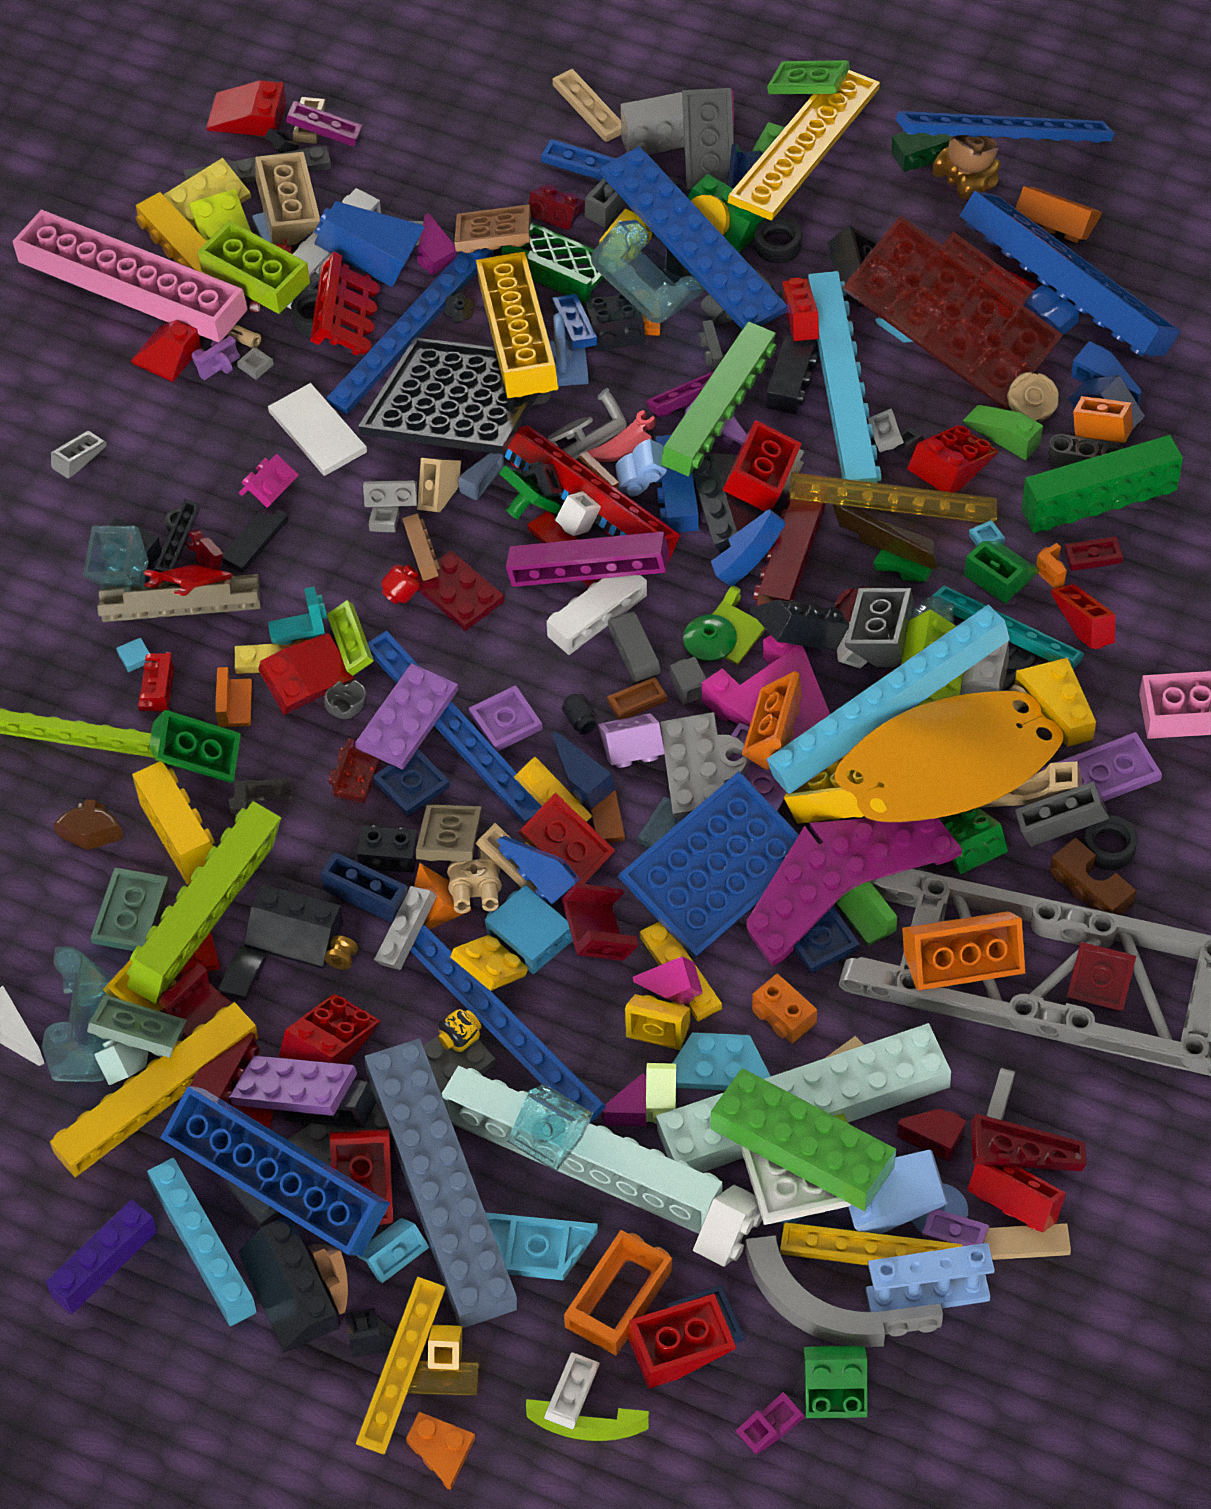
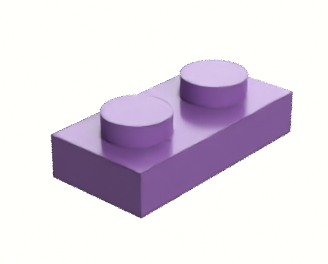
(954, 1229)

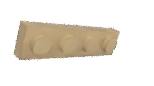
(588, 105)

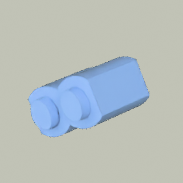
(640, 468)

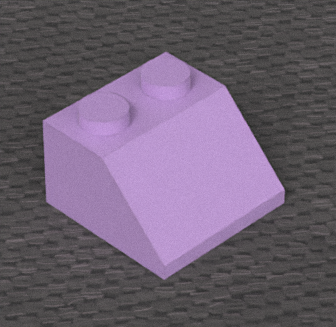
(631, 740)

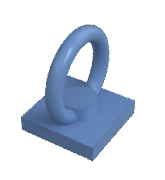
(571, 363)

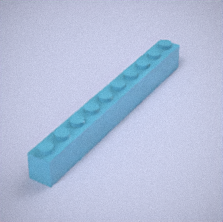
(842, 381)
(888, 698)

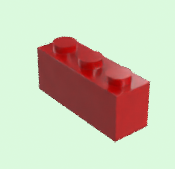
(801, 309)
(1018, 1194)

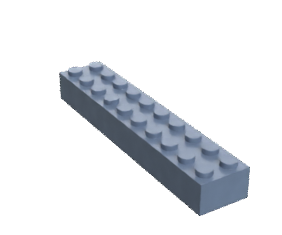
(440, 1184)

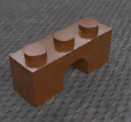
(1072, 867)

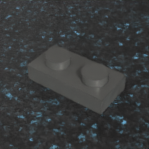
(709, 340)

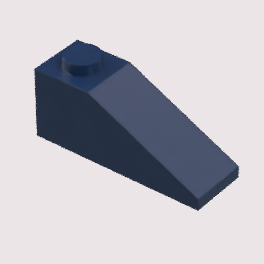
(586, 778)

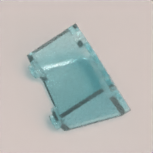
(639, 279)
(68, 1044)

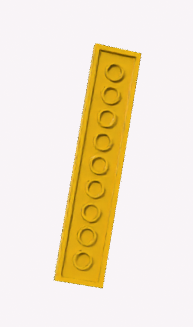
(801, 146)

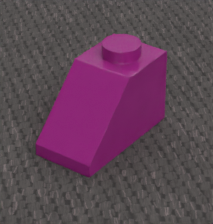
(435, 247)

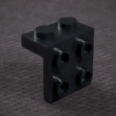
(615, 322)

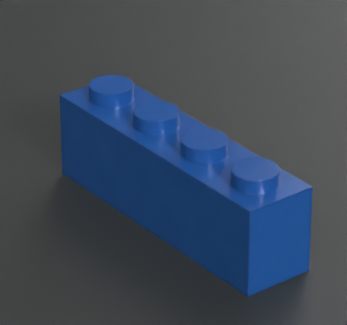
(678, 498)

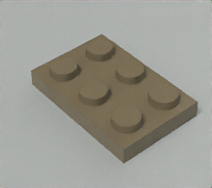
(449, 833)

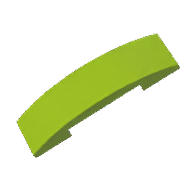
(628, 1423)

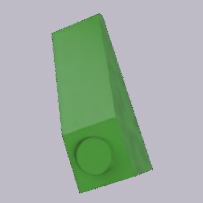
(1006, 428)

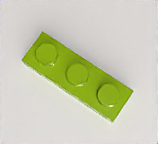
(350, 637)

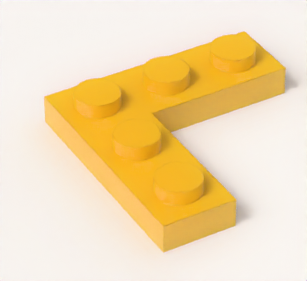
(543, 785)

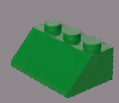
(742, 222)
(195, 745)

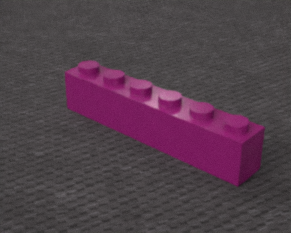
(587, 559)

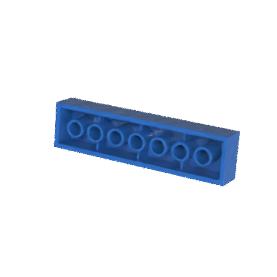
(275, 1171)

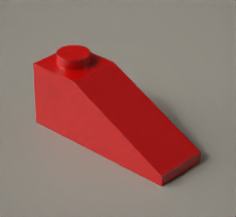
(1087, 617)

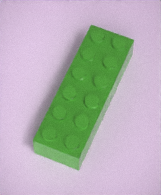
(803, 1139)

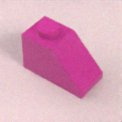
(672, 980)

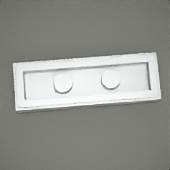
(572, 1390)

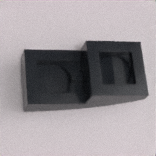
(242, 972)

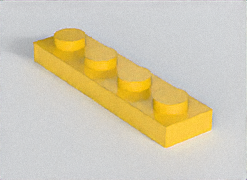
(665, 949)

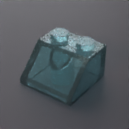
(116, 556)
(549, 1126)

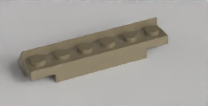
(142, 602)

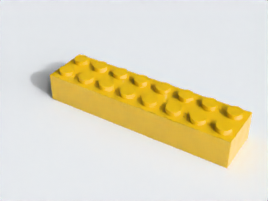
(516, 325)

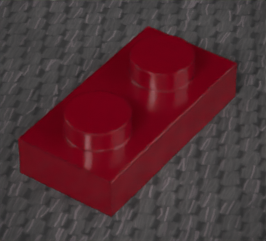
(1093, 553)

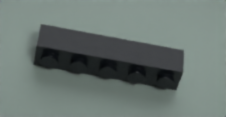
(178, 536)

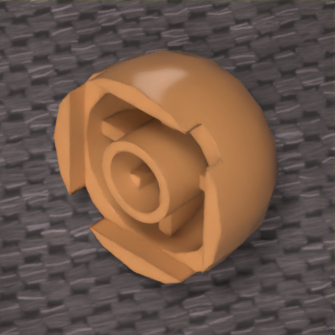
(972, 153)

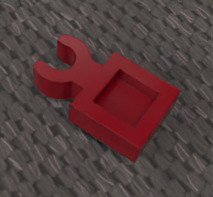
(206, 551)

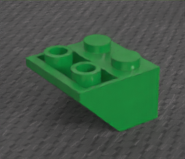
(998, 570)
(835, 1381)

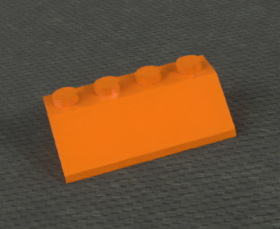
(964, 950)

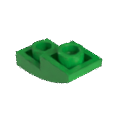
(908, 569)

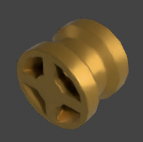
(341, 952)

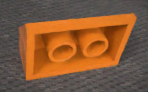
(1058, 213)
(773, 719)

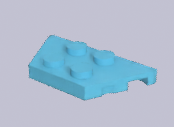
(714, 1060)
(539, 1244)

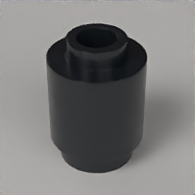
(580, 713)

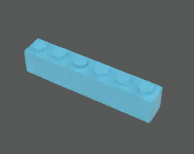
(202, 1242)

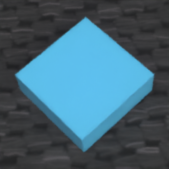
(986, 532)
(133, 654)

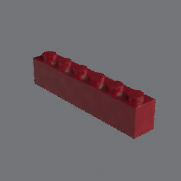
(790, 551)

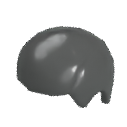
(345, 700)

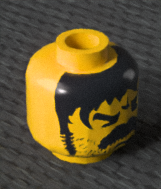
(459, 1030)

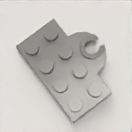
(698, 760)

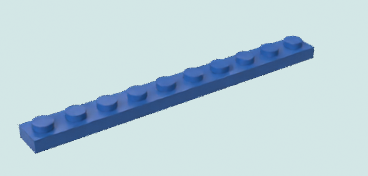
(1004, 126)
(400, 335)
(462, 736)
(503, 1022)

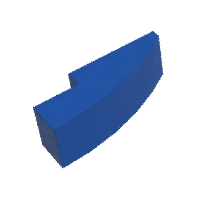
(748, 548)

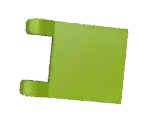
(747, 627)

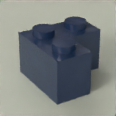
(1108, 388)

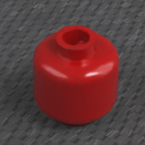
(400, 584)

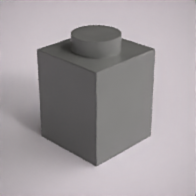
(687, 680)

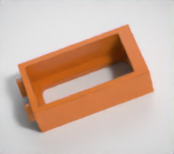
(622, 1249)

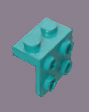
(301, 626)

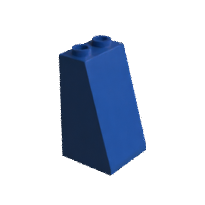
(368, 239)

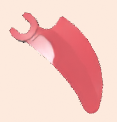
(625, 441)

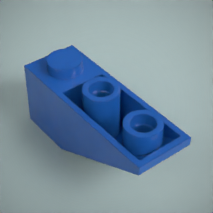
(548, 872)

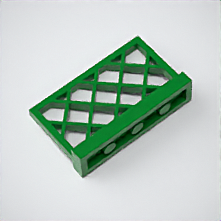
(551, 272)

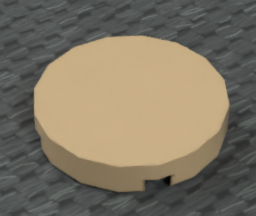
(1033, 396)

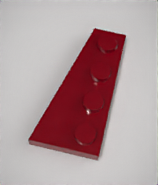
(1016, 1145)

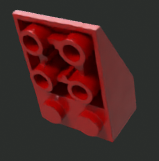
(951, 458)
(328, 1032)

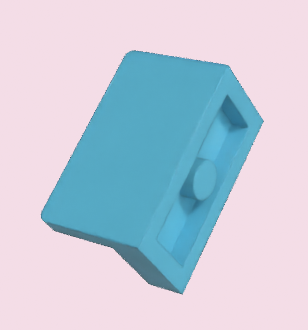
(394, 1249)

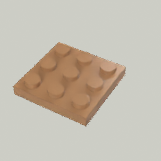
(492, 228)

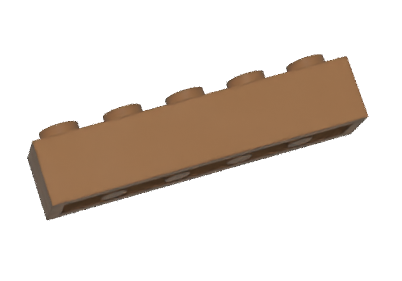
(421, 546)

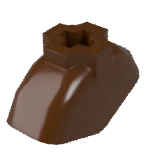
(88, 825)

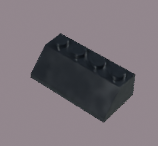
(722, 510)
(288, 1285)

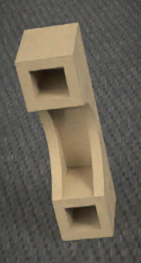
(1042, 785)

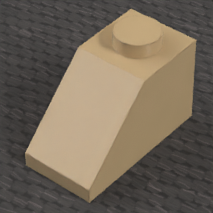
(437, 483)

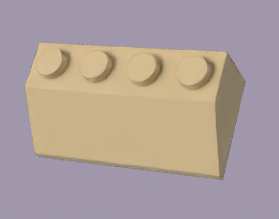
(286, 197)

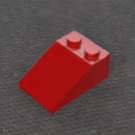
(248, 109)
(303, 672)
(366, 1160)
(679, 1339)

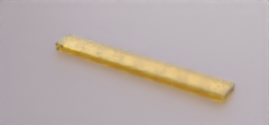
(892, 498)

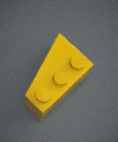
(1060, 699)

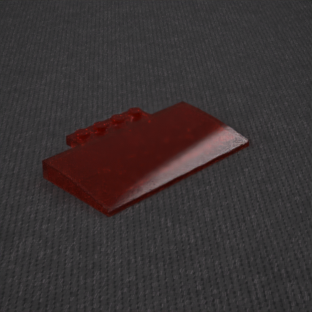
(954, 307)

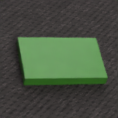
(808, 77)

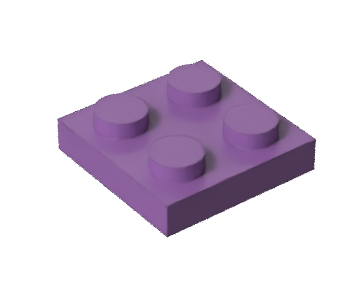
(505, 718)

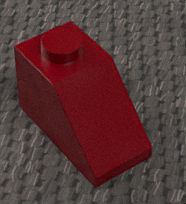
(933, 1131)

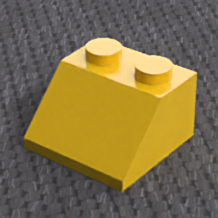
(657, 1021)

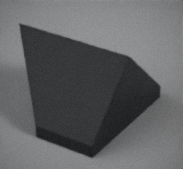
(368, 1333)

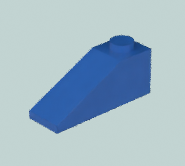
(1098, 362)

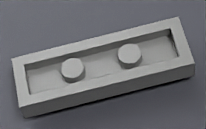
(405, 928)

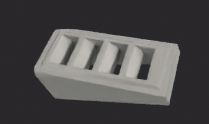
(67, 465)

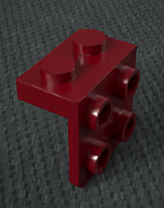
(193, 999)

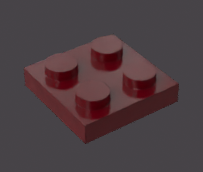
(1101, 976)

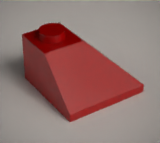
(168, 350)

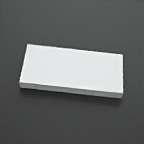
(317, 429)

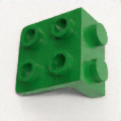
(977, 835)

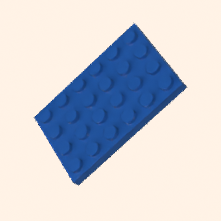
(712, 864)

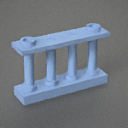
(931, 1278)

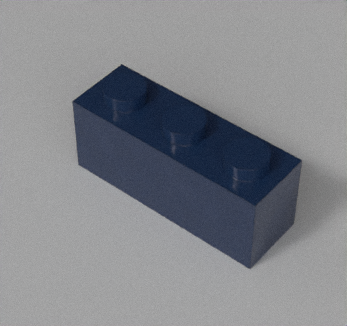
(363, 887)

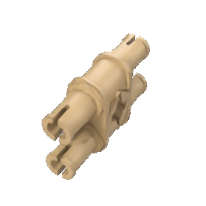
(474, 879)

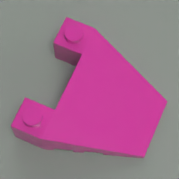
(738, 701)

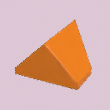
(443, 906)

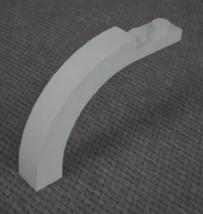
(823, 1319)

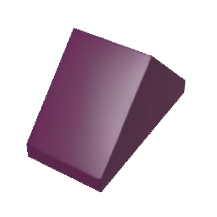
(628, 1106)

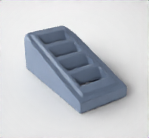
(479, 476)

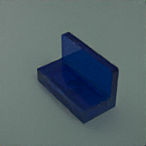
(740, 164)

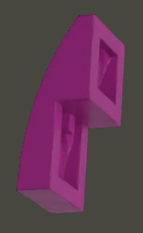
(771, 1424)

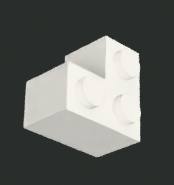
(727, 1221)

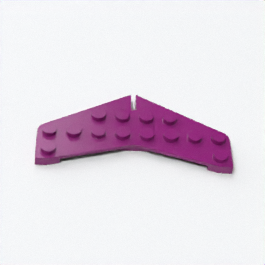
(819, 875)

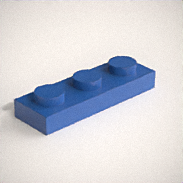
(574, 159)
(576, 323)

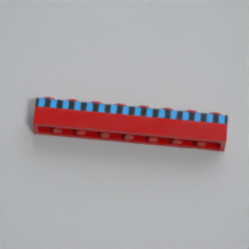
(617, 513)

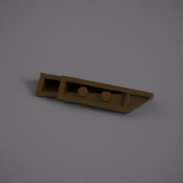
(887, 536)

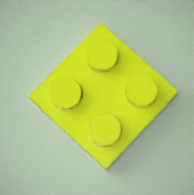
(215, 211)

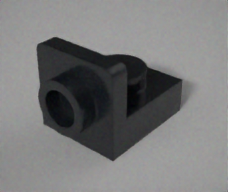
(547, 478)

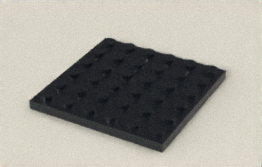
(447, 399)

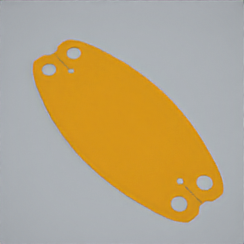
(949, 756)

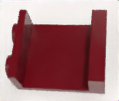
(594, 922)

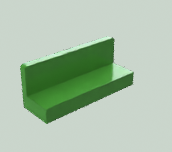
(868, 913)

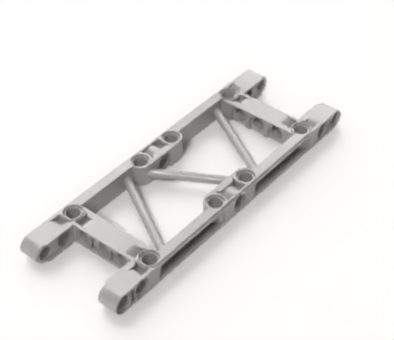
(1045, 1018)

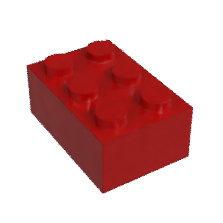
(762, 466)

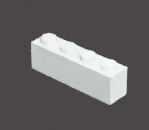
(591, 611)

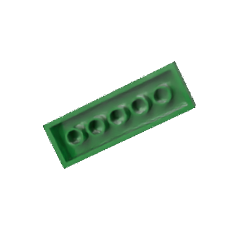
(1101, 484)

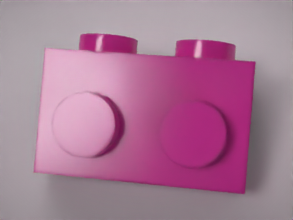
(270, 480)

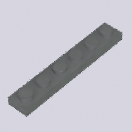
(316, 160)

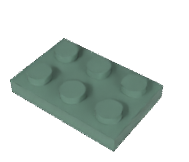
(129, 909)
(136, 1026)

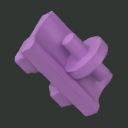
(216, 358)

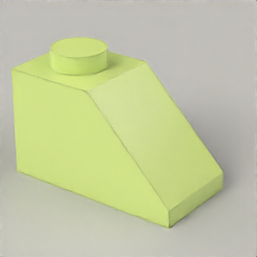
(660, 1089)

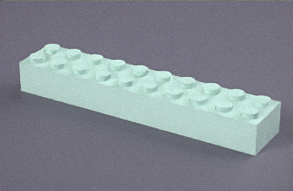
(846, 1083)
(599, 1159)

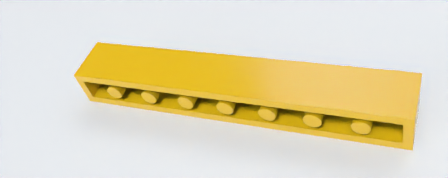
(149, 1092)

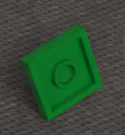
(527, 494)

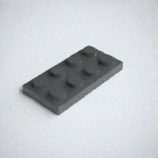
(707, 134)

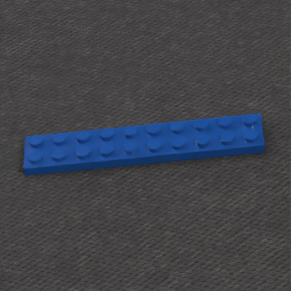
(693, 239)

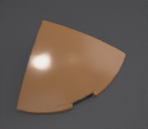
(332, 1272)

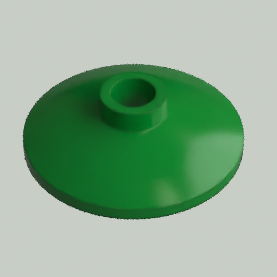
(710, 647)

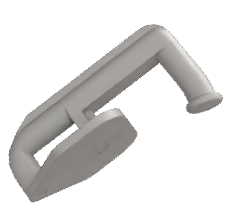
(596, 437)

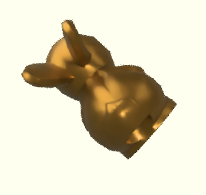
(965, 183)

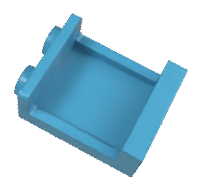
(530, 928)

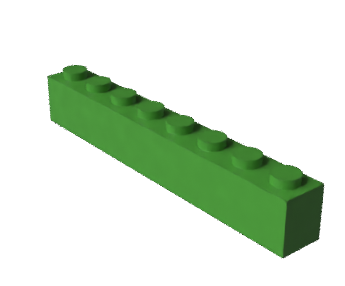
(718, 399)

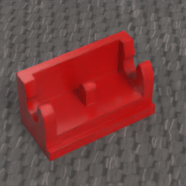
(156, 682)

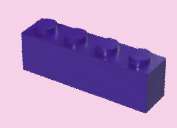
(101, 1256)

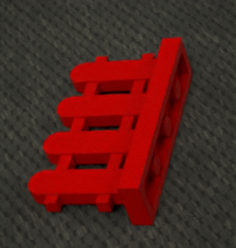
(330, 311)

